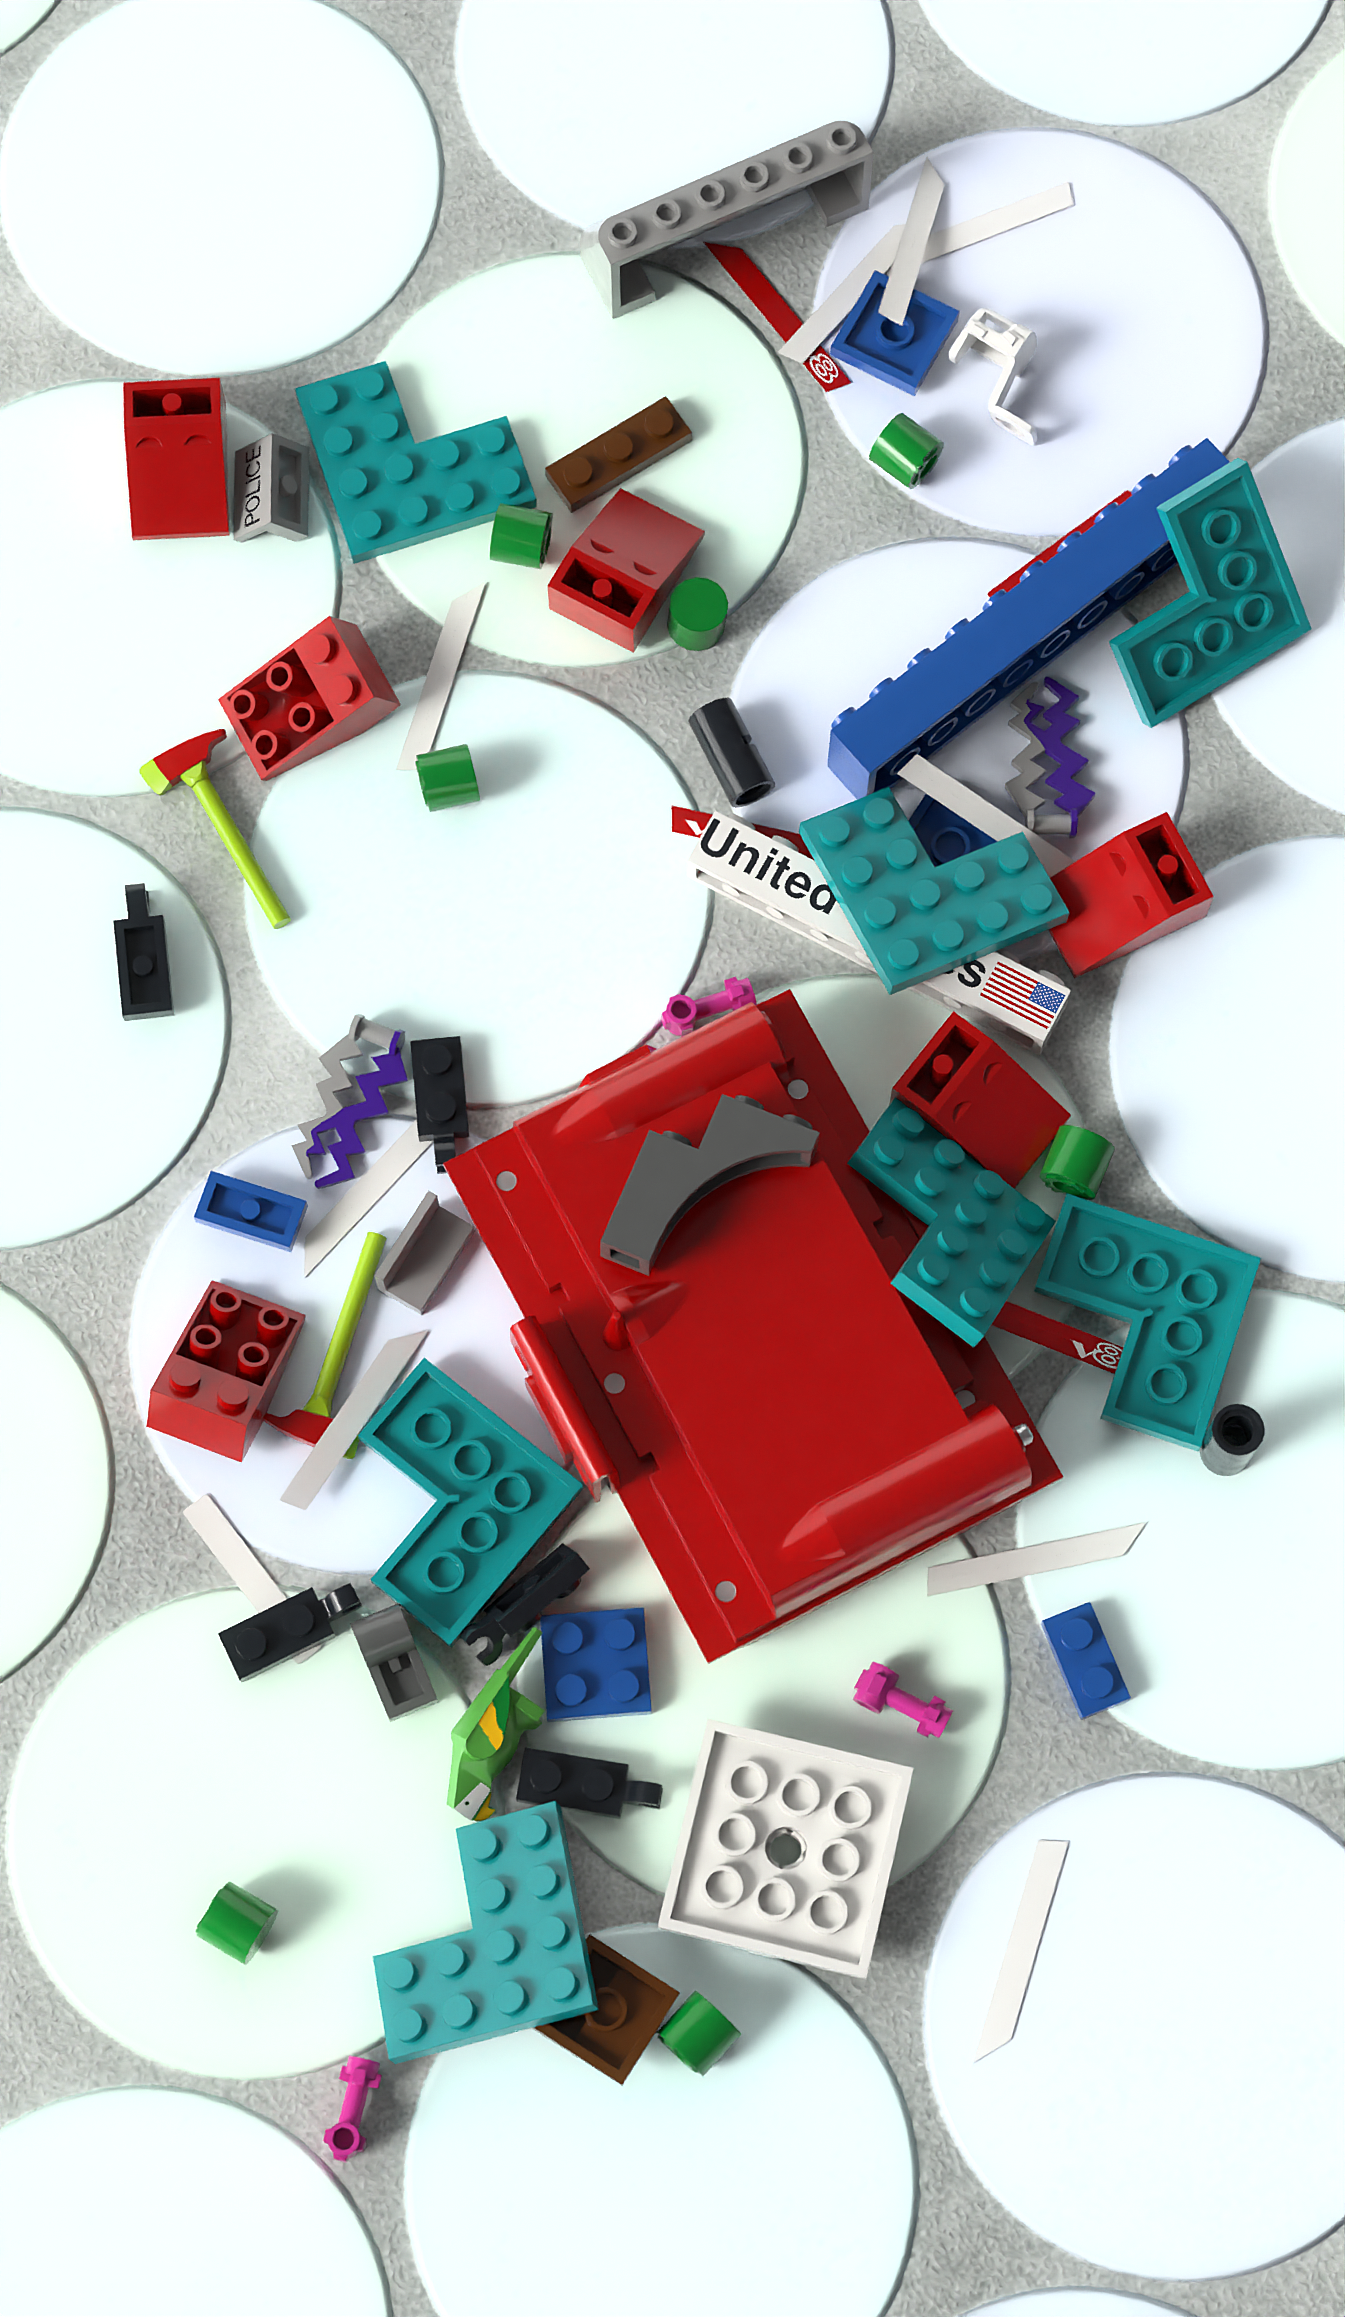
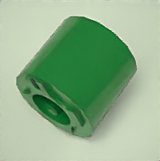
(906, 451)
(521, 536)
(697, 614)
(447, 777)
(1077, 1162)
(236, 1922)
(698, 2034)

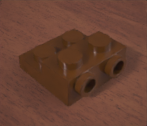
(629, 2014)

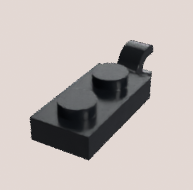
(142, 959)
(440, 1095)
(523, 1602)
(285, 1630)
(582, 1784)

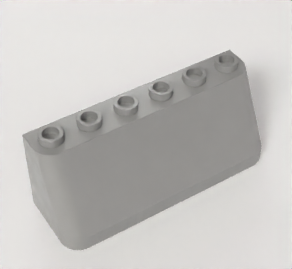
(827, 162)

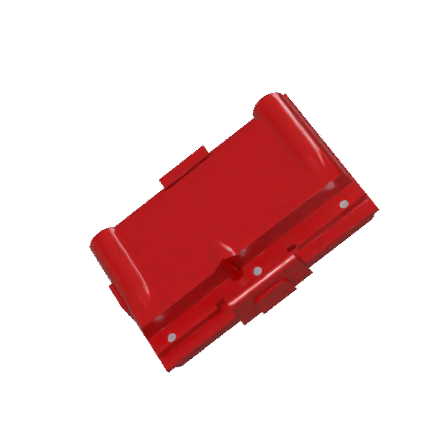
(766, 1383)

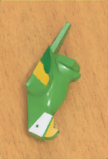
(490, 1736)

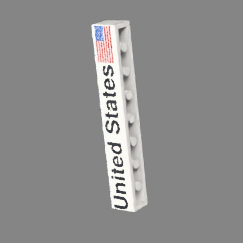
(792, 891)

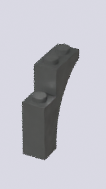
(675, 1176)

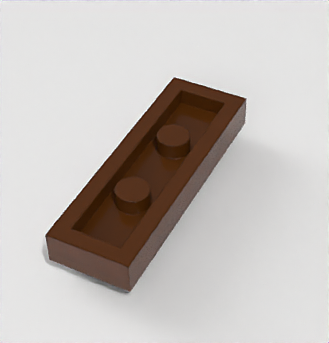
(618, 454)

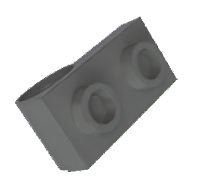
(394, 1662)

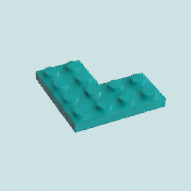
(401, 490)
(1237, 603)
(924, 916)
(977, 1223)
(1181, 1307)
(490, 1496)
(517, 1963)

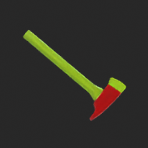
(188, 763)
(315, 1417)

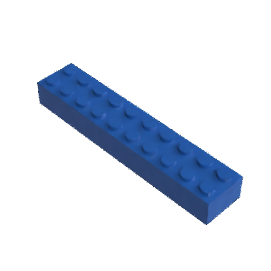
(1014, 633)

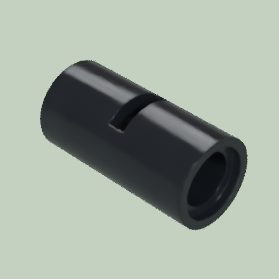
(730, 753)
(1241, 1423)

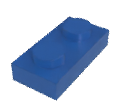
(251, 1211)
(1085, 1660)

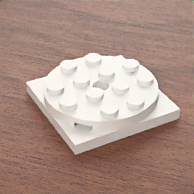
(771, 1786)

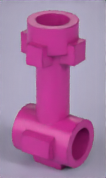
(683, 1011)
(878, 1688)
(345, 2137)

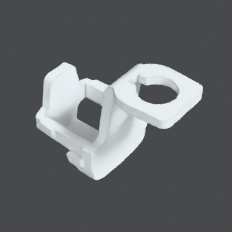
(1008, 350)

